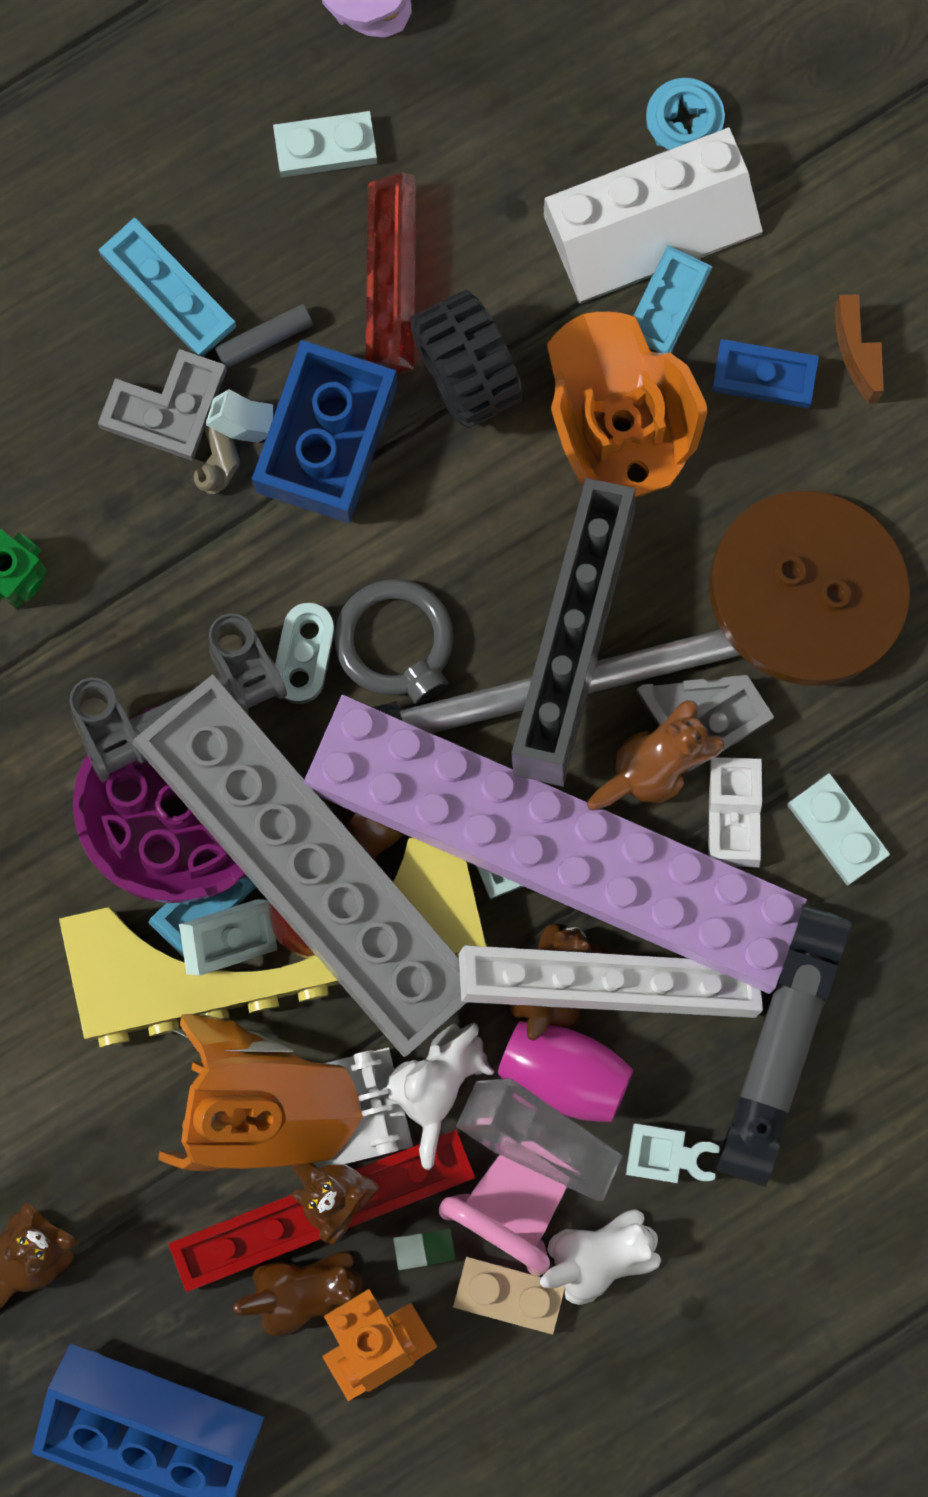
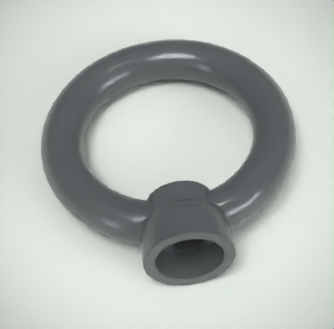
(423, 679)

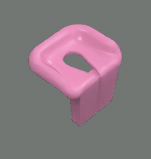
(510, 1211)

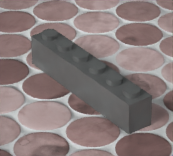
(573, 632)

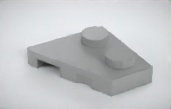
(725, 706)

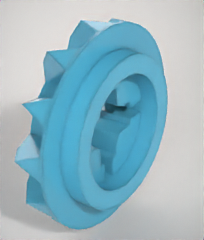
(697, 99)

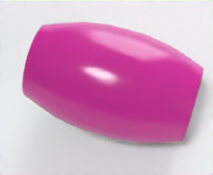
(567, 1072)

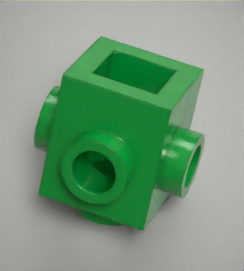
(26, 573)

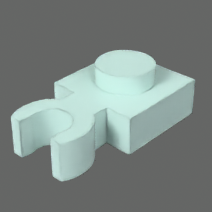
(660, 1154)

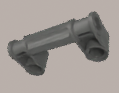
(244, 673)

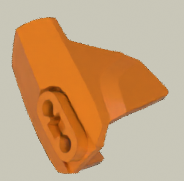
(613, 377)
(266, 1104)

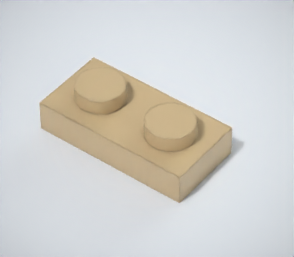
(508, 1295)

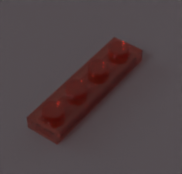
(391, 271)

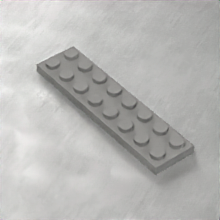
(305, 863)

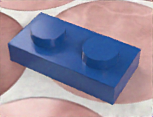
(765, 373)

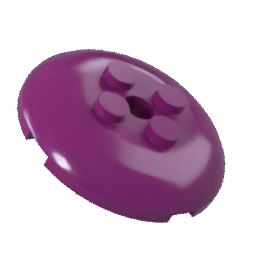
(139, 843)

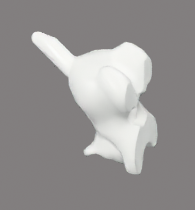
(430, 1086)
(593, 1260)

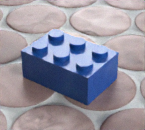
(325, 431)

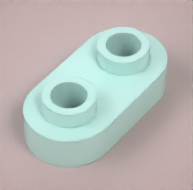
(304, 654)

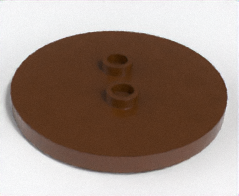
(809, 588)

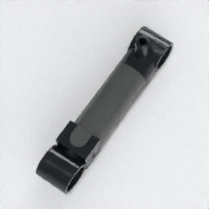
(783, 1046)

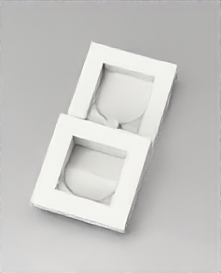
(735, 811)

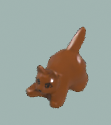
(653, 763)

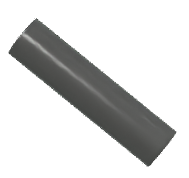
(264, 336)

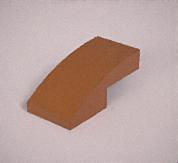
(861, 359)

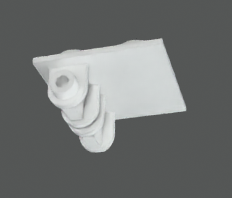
(384, 1121)

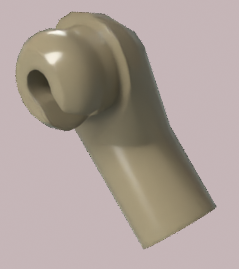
(220, 465)

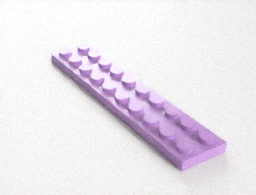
(555, 844)

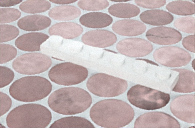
(602, 982)

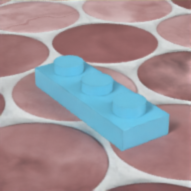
(167, 288)

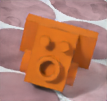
(374, 1345)

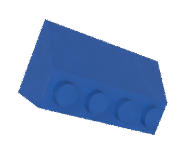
(143, 1430)

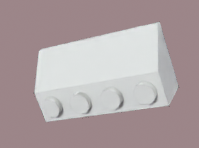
(621, 222)

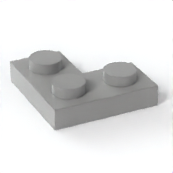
(169, 419)

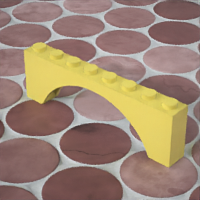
(133, 987)

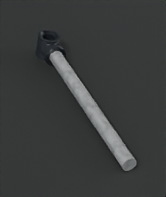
(607, 674)

